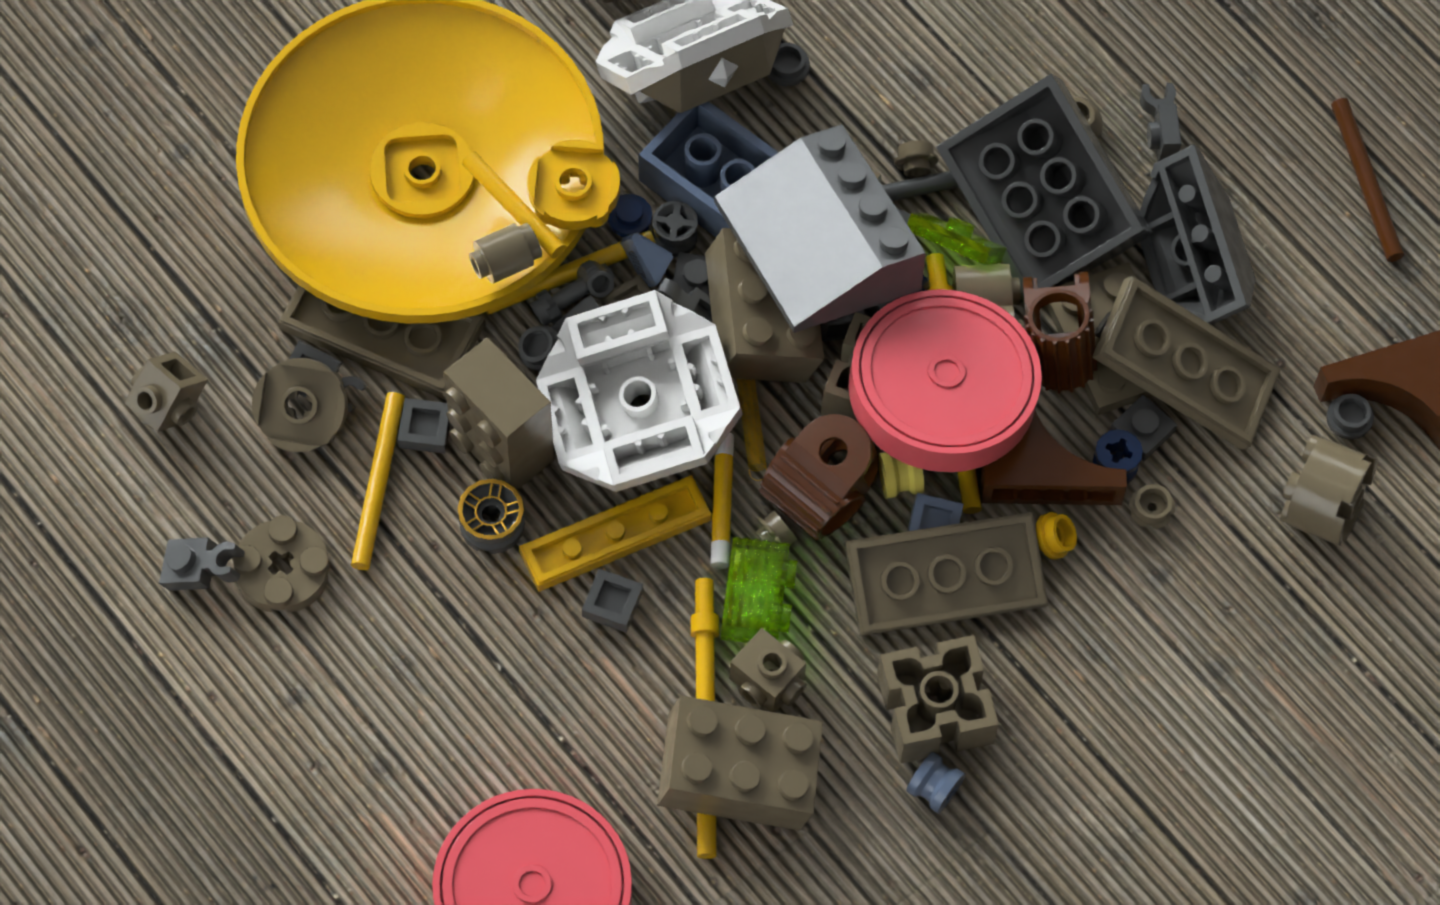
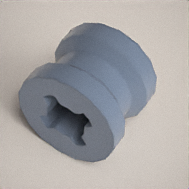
(935, 782)

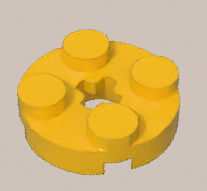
(578, 209)

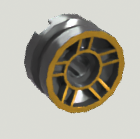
(491, 497)

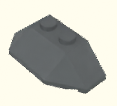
(1195, 239)

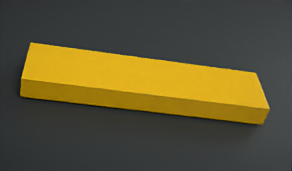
(615, 533)

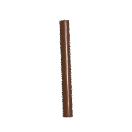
(1367, 180)

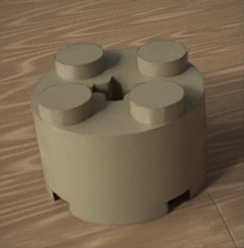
(1328, 491)

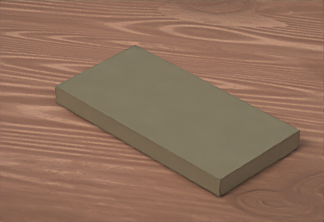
(401, 350)
(1186, 362)
(946, 574)

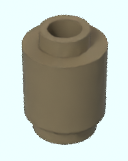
(505, 252)

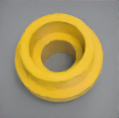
(1055, 535)

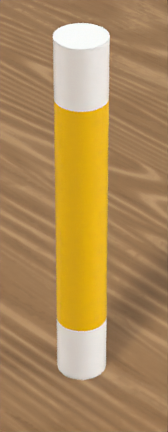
(722, 504)

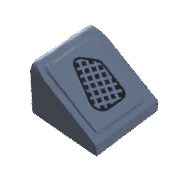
(647, 258)

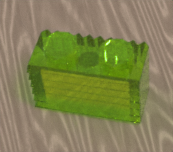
(756, 589)

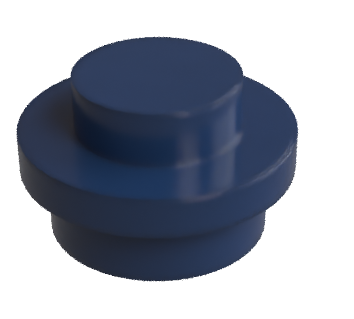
(630, 215)

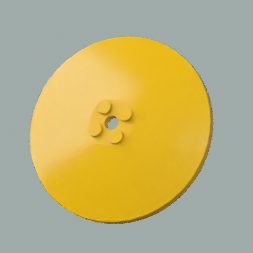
(369, 100)

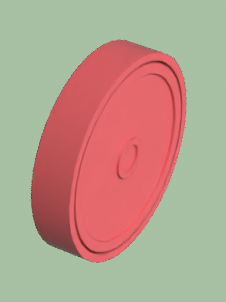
(944, 380)
(532, 852)

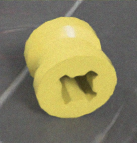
(899, 477)

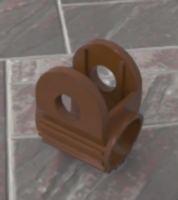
(1067, 356)
(810, 490)

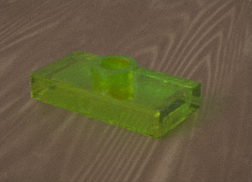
(956, 236)

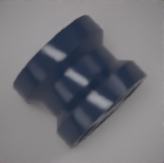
(1125, 444)

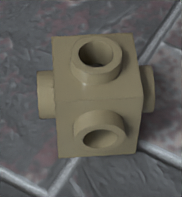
(165, 391)
(769, 672)

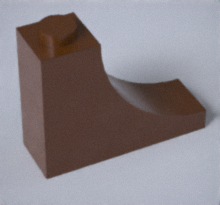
(1396, 376)
(1047, 473)

